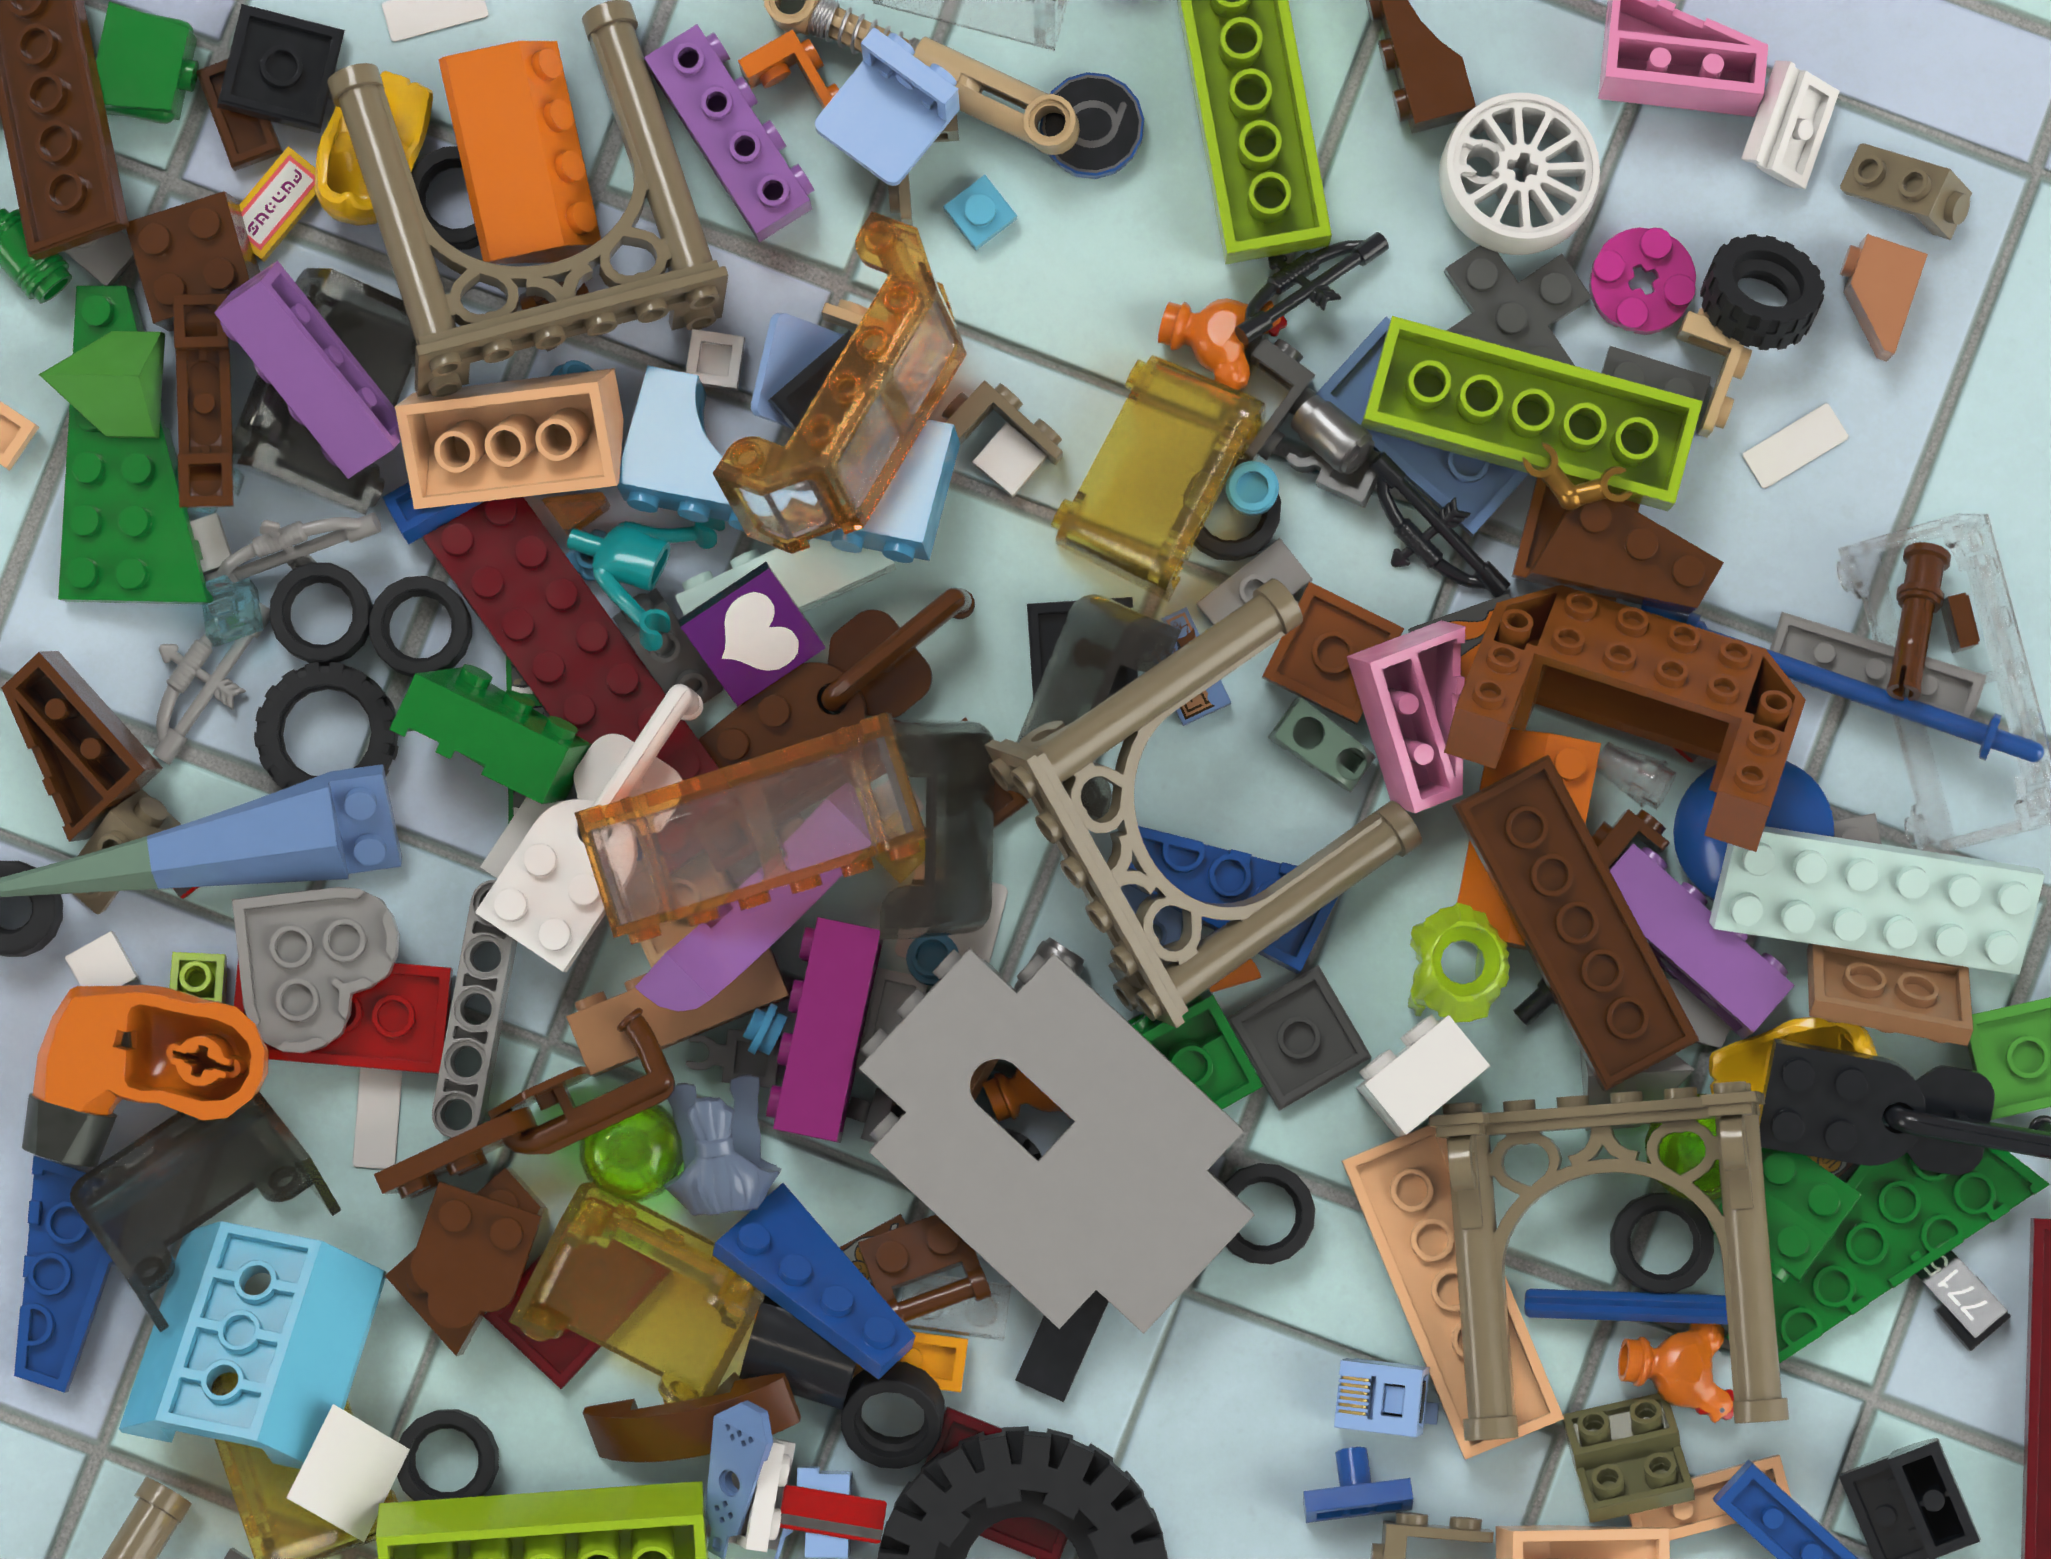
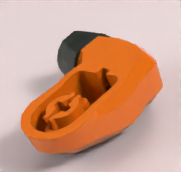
(139, 1049)

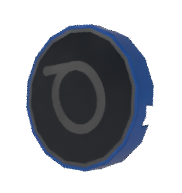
(1108, 124)

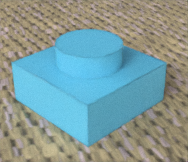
(980, 212)

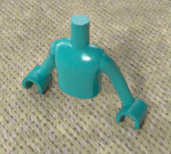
(637, 557)

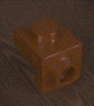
(1613, 839)

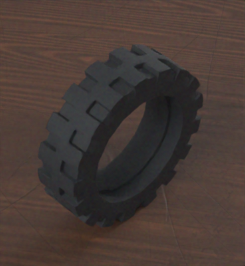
(315, 678)

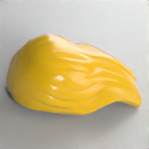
(338, 173)
(1750, 1057)

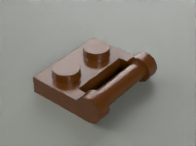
(918, 1253)

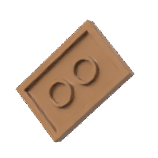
(1890, 993)

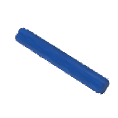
(1626, 1306)

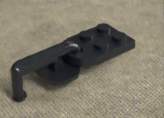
(1834, 1103)

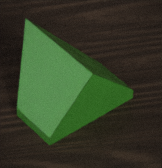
(115, 383)

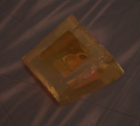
(576, 509)

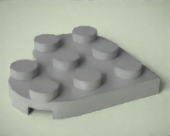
(307, 959)

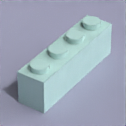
(808, 575)

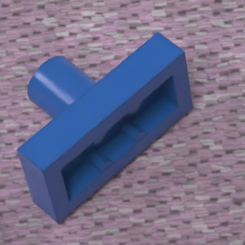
(1356, 1493)

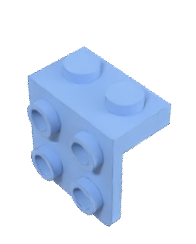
(889, 108)
(787, 351)

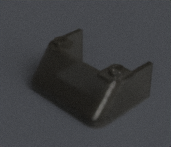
(183, 1178)

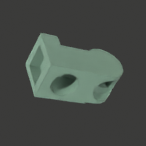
(1322, 744)

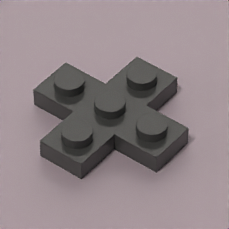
(1515, 311)

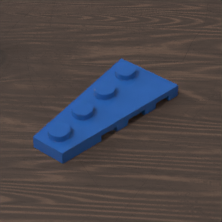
(1230, 877)
(810, 1277)
(61, 1281)

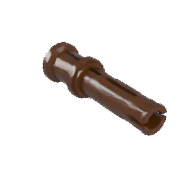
(1919, 598)

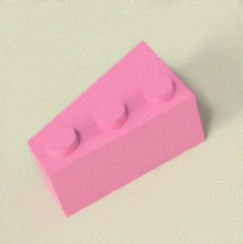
(1679, 61)
(1409, 705)

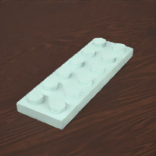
(1879, 899)

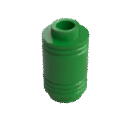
(36, 278)

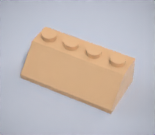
(513, 439)

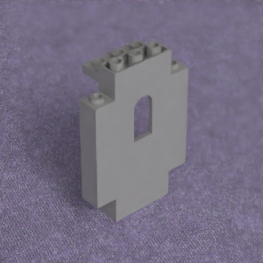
(1120, 1193)

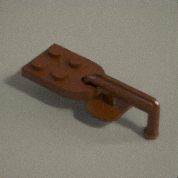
(868, 673)
(517, 1129)

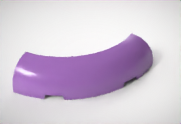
(725, 948)

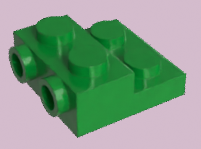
(1204, 1050)
(1802, 1210)

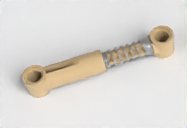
(827, 20)

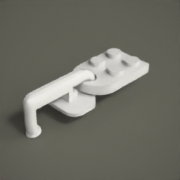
(548, 886)

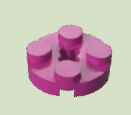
(1632, 309)

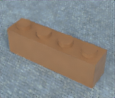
(607, 1048)

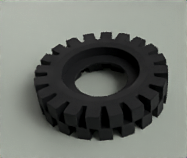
(1022, 1477)

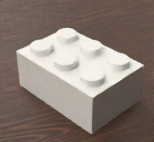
(1422, 1075)

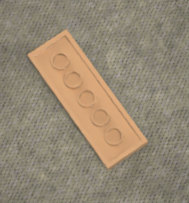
(1410, 1217)

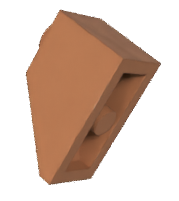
(1881, 289)

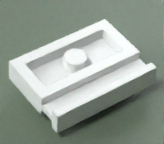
(1790, 124)

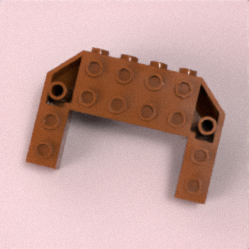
(1639, 678)

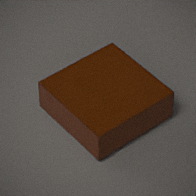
(1960, 622)

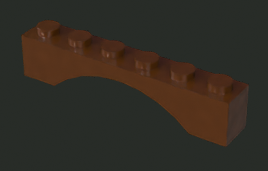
(1428, 72)

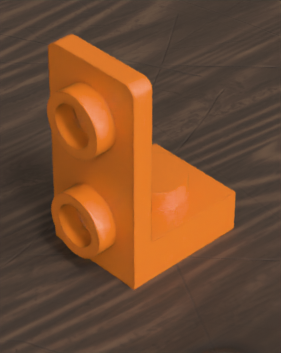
(772, 63)

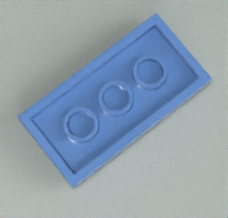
(1437, 473)

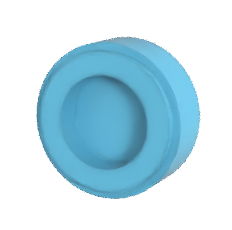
(1252, 488)

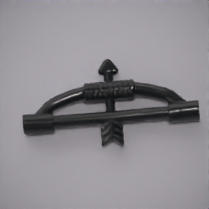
(1317, 290)
(1418, 543)

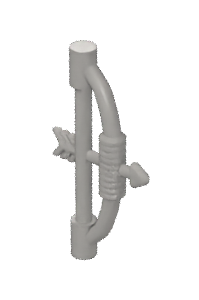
(277, 539)
(189, 667)

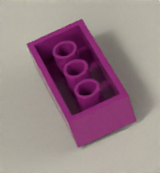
(827, 1029)

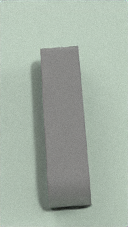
(461, 1032)

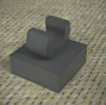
(872, 1112)

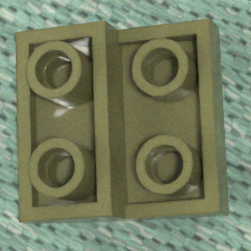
(1628, 1457)

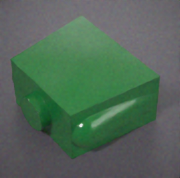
(145, 64)

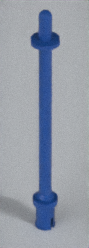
(1985, 735)

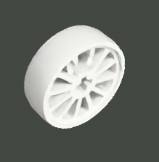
(1458, 177)

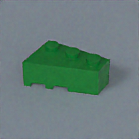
(493, 730)

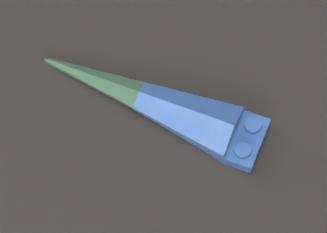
(294, 835)

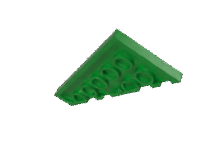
(122, 494)
(1891, 1234)

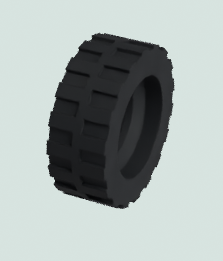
(1749, 320)

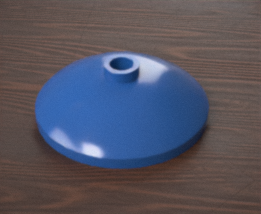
(1796, 807)

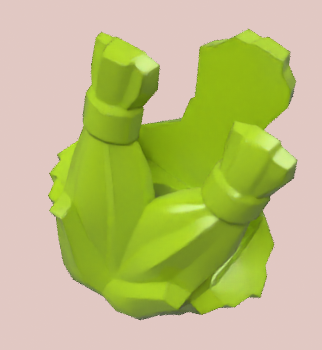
(1433, 988)

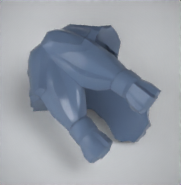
(720, 1150)

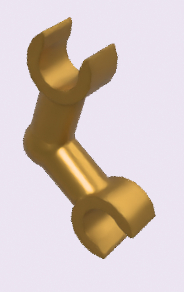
(1571, 495)

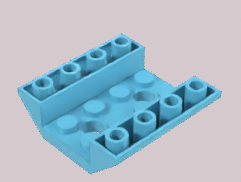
(287, 1345)

